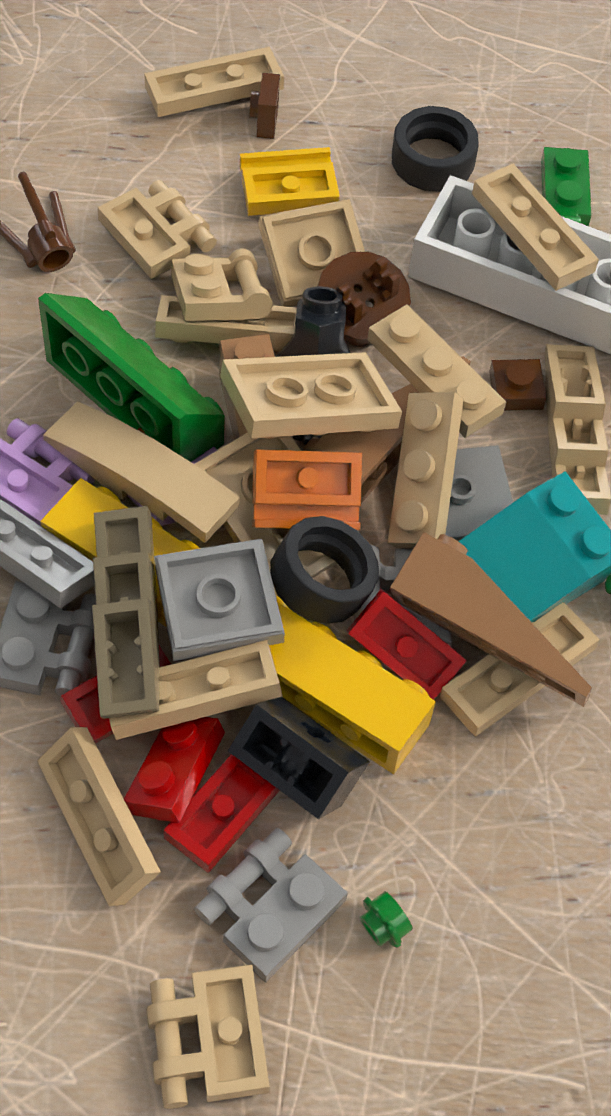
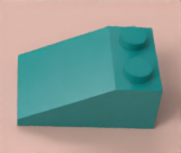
(544, 547)

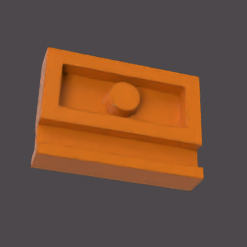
(305, 485)

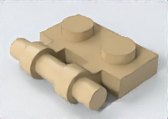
(145, 232)
(229, 1036)

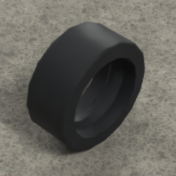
(439, 124)
(309, 596)

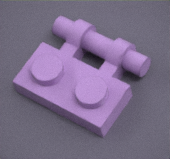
(27, 483)

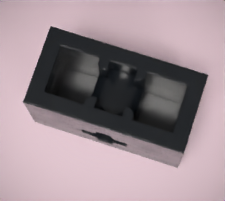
(298, 756)

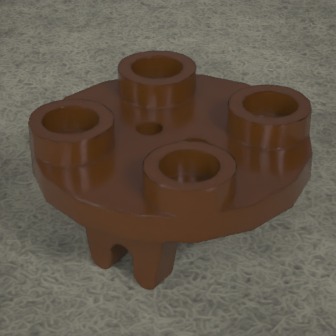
(379, 283)

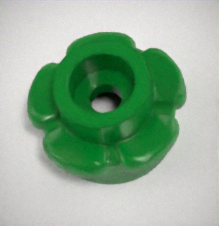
(385, 920)

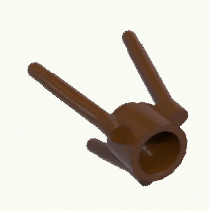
(47, 243)

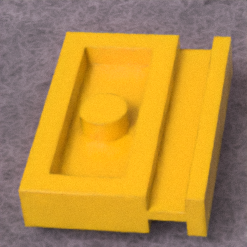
(287, 180)

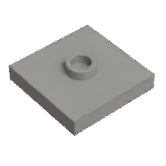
(477, 490)
(218, 599)

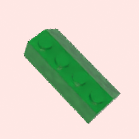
(127, 376)

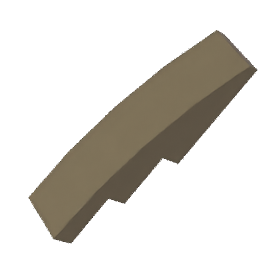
(126, 613)

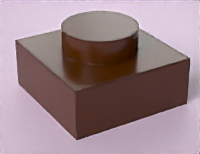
(265, 105)
(519, 383)

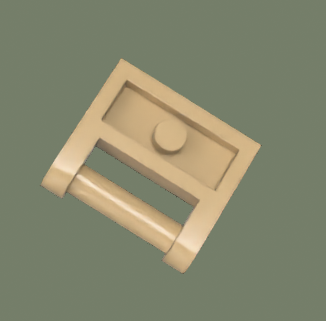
(205, 291)

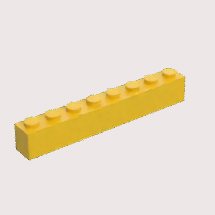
(316, 671)

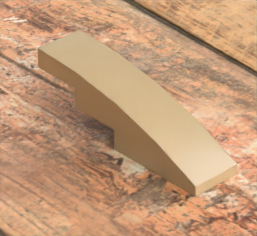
(576, 421)
(143, 469)

